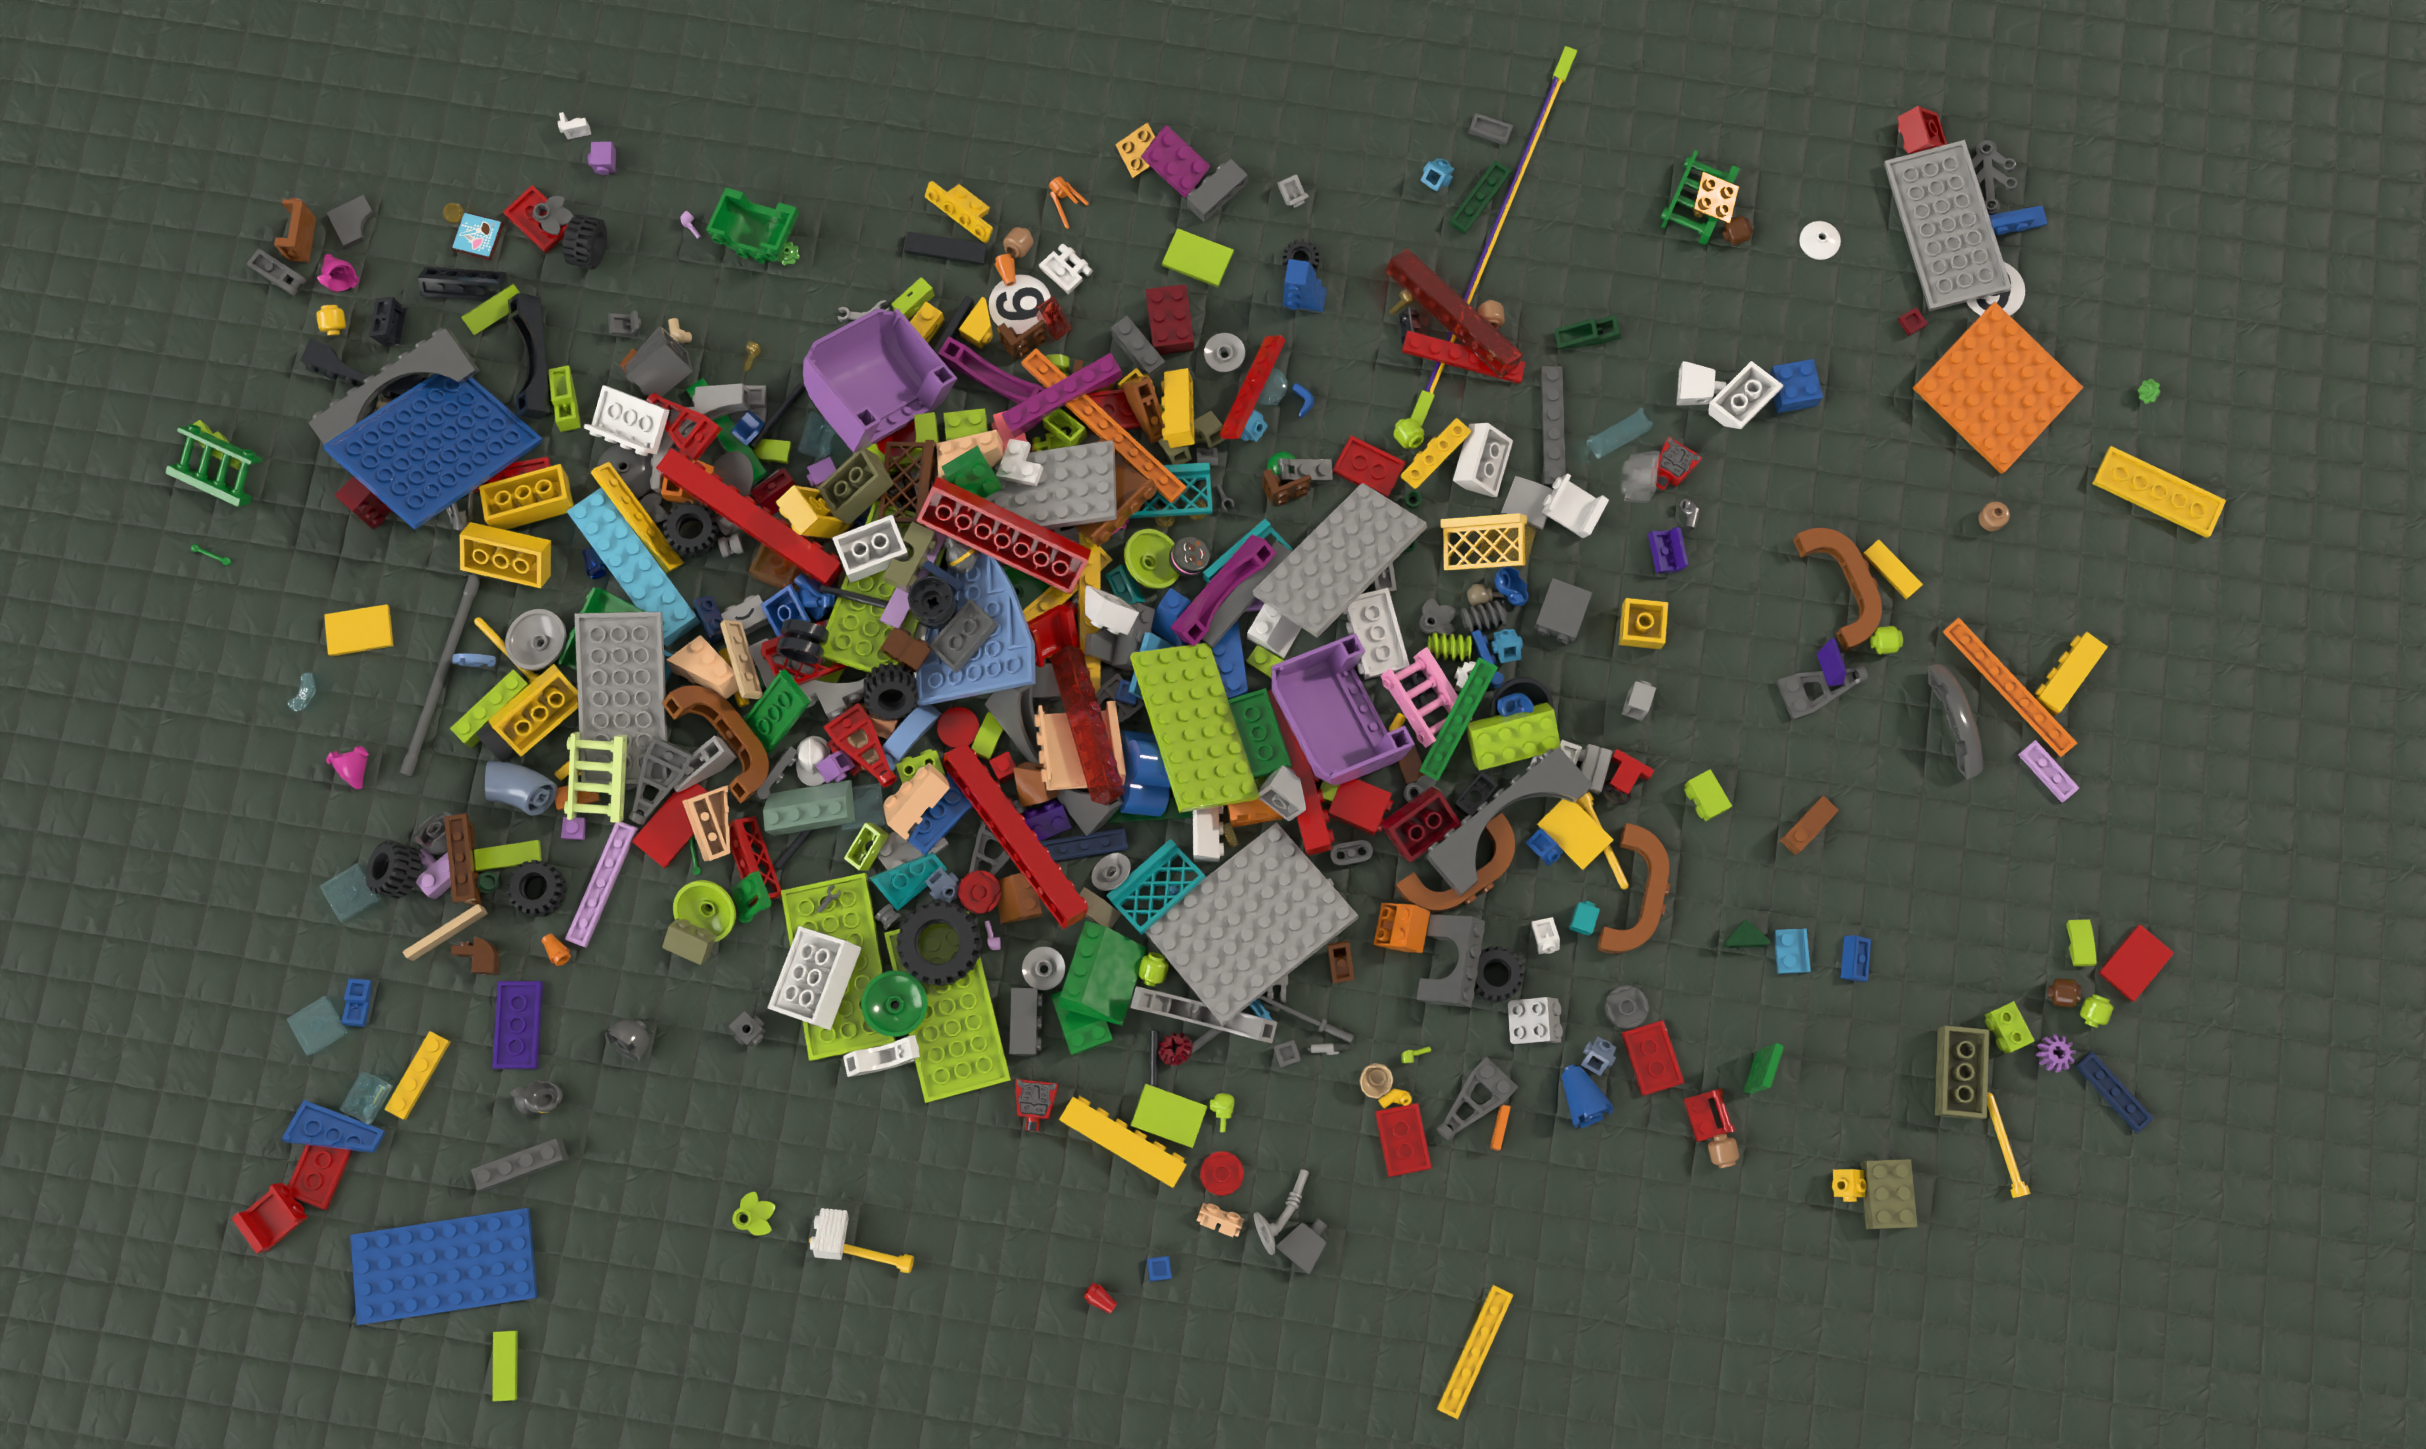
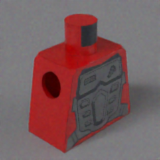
(1675, 463)
(1035, 1101)

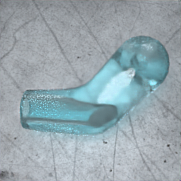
(305, 694)

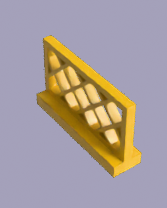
(1486, 524)

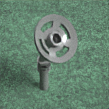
(1269, 1231)

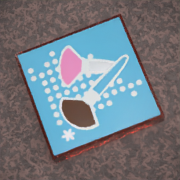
(477, 236)

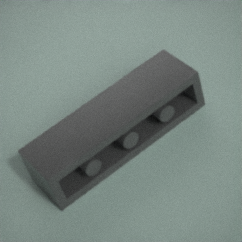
(520, 1165)

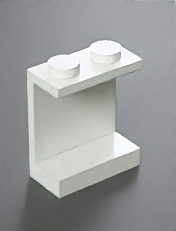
(1573, 507)

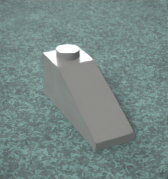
(706, 761)

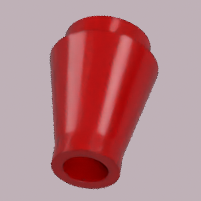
(1099, 1298)

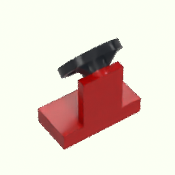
(1625, 777)

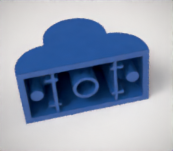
(1146, 776)

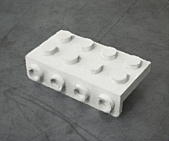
(628, 421)
(1377, 628)

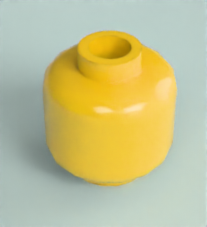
(331, 320)

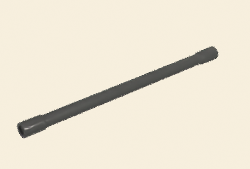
(412, 756)

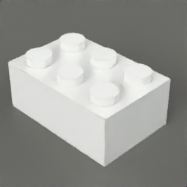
(870, 548)

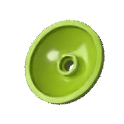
(1154, 549)
(692, 905)

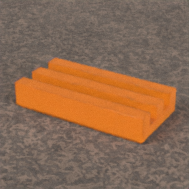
(1500, 1127)

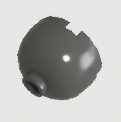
(433, 835)
(629, 1037)

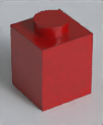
(1003, 767)

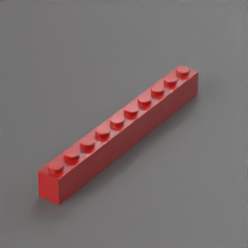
(749, 517)
(1015, 836)

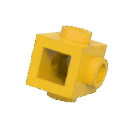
(1849, 1184)

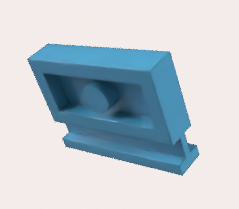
(1791, 951)

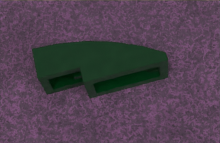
(1588, 333)

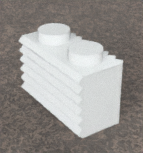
(830, 1234)

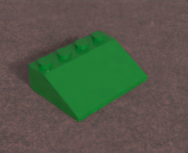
(1102, 974)

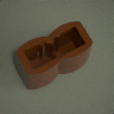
(905, 649)

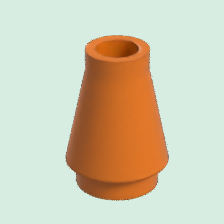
(1006, 268)
(556, 950)

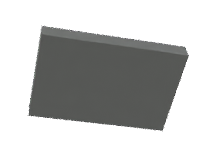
(963, 635)

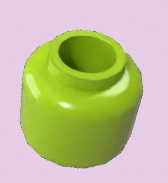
(1409, 433)
(1886, 640)
(1153, 969)
(2096, 1010)

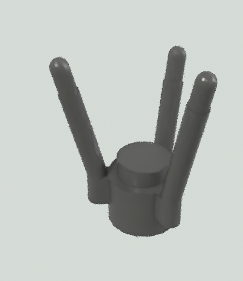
(460, 518)

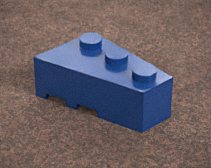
(1302, 287)

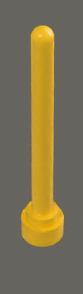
(501, 645)
(1586, 803)
(2018, 1187)
(903, 1263)

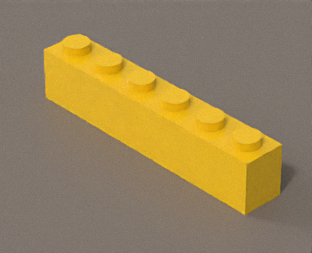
(1123, 1142)

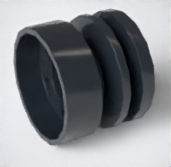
(927, 593)

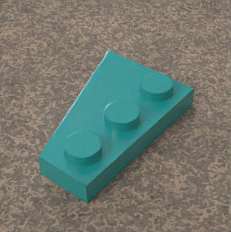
(907, 880)

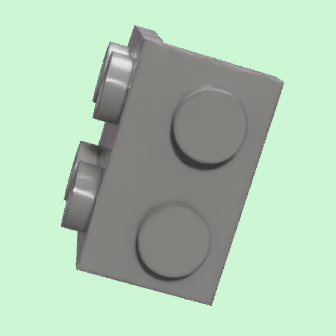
(1535, 1020)

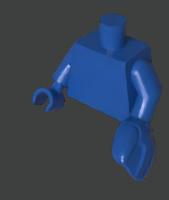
(815, 602)

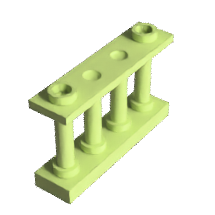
(616, 768)

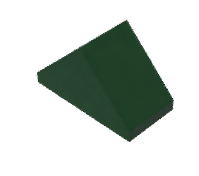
(1746, 936)

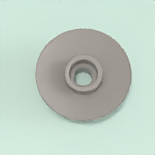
(1227, 344)
(1111, 871)
(1043, 957)

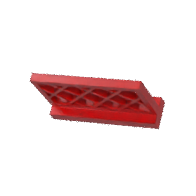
(768, 651)

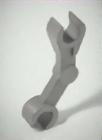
(855, 315)

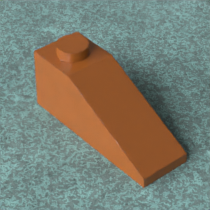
(1145, 406)
(1809, 825)

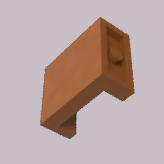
(301, 232)

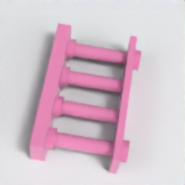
(1435, 679)

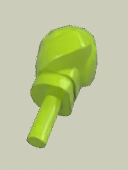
(1223, 1106)

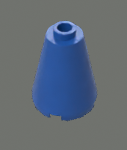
(1584, 1097)

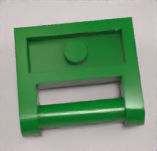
(746, 892)

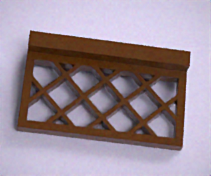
(926, 478)
(462, 860)

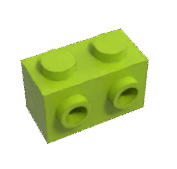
(909, 766)
(2008, 1028)

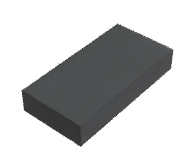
(1490, 129)

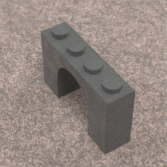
(1459, 985)

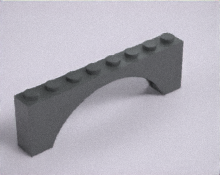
(438, 355)
(1015, 714)
(1551, 777)

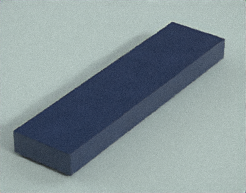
(1086, 846)
(2114, 1092)

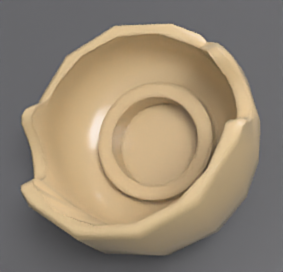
(1376, 1080)

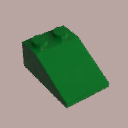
(1081, 1031)

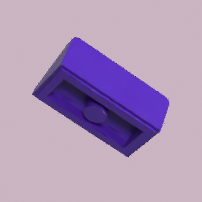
(1832, 663)

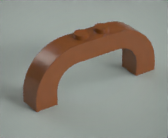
(1857, 574)
(732, 729)
(1655, 855)
(1437, 902)

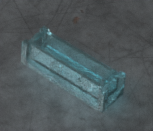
(1619, 434)

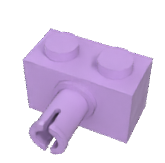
(436, 877)

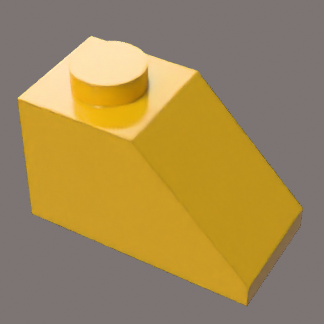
(977, 325)

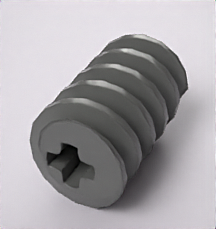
(1484, 616)

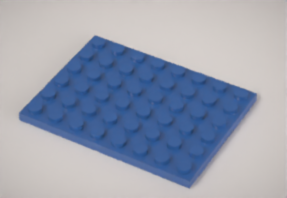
(432, 446)

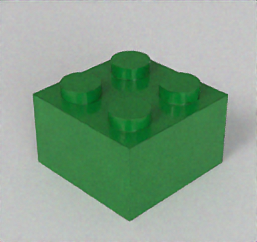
(972, 473)

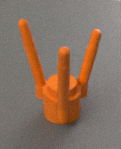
(1062, 189)

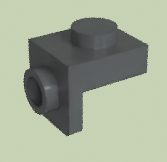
(624, 324)

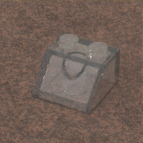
(1640, 477)

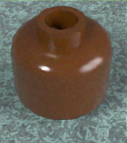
(1738, 230)
(2064, 992)

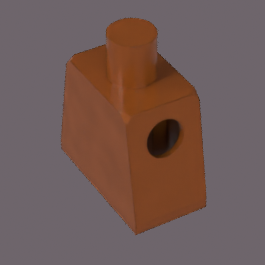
(1030, 785)

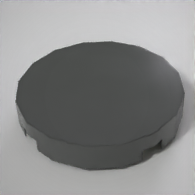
(1626, 1007)

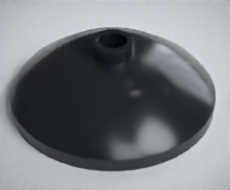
(1530, 687)

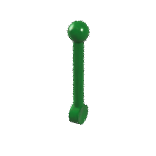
(226, 561)
(696, 870)

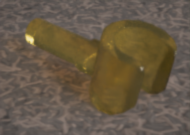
(1406, 299)
(754, 350)

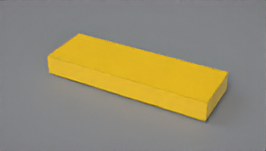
(1892, 569)

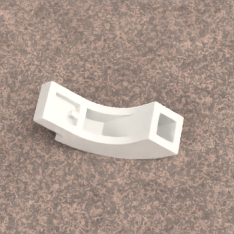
(881, 1057)

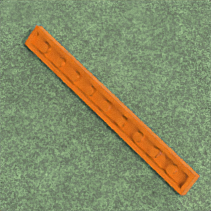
(1108, 429)

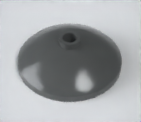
(638, 468)

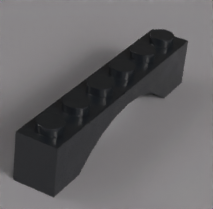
(526, 316)
(323, 359)

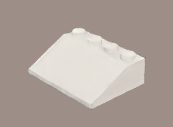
(814, 977)

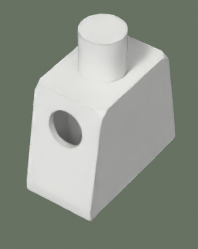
(1697, 385)

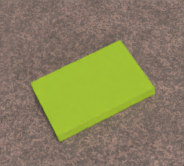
(1197, 257)
(1168, 1115)

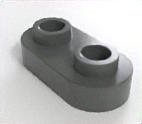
(1351, 854)

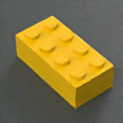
(526, 498)
(810, 513)
(505, 555)
(536, 710)

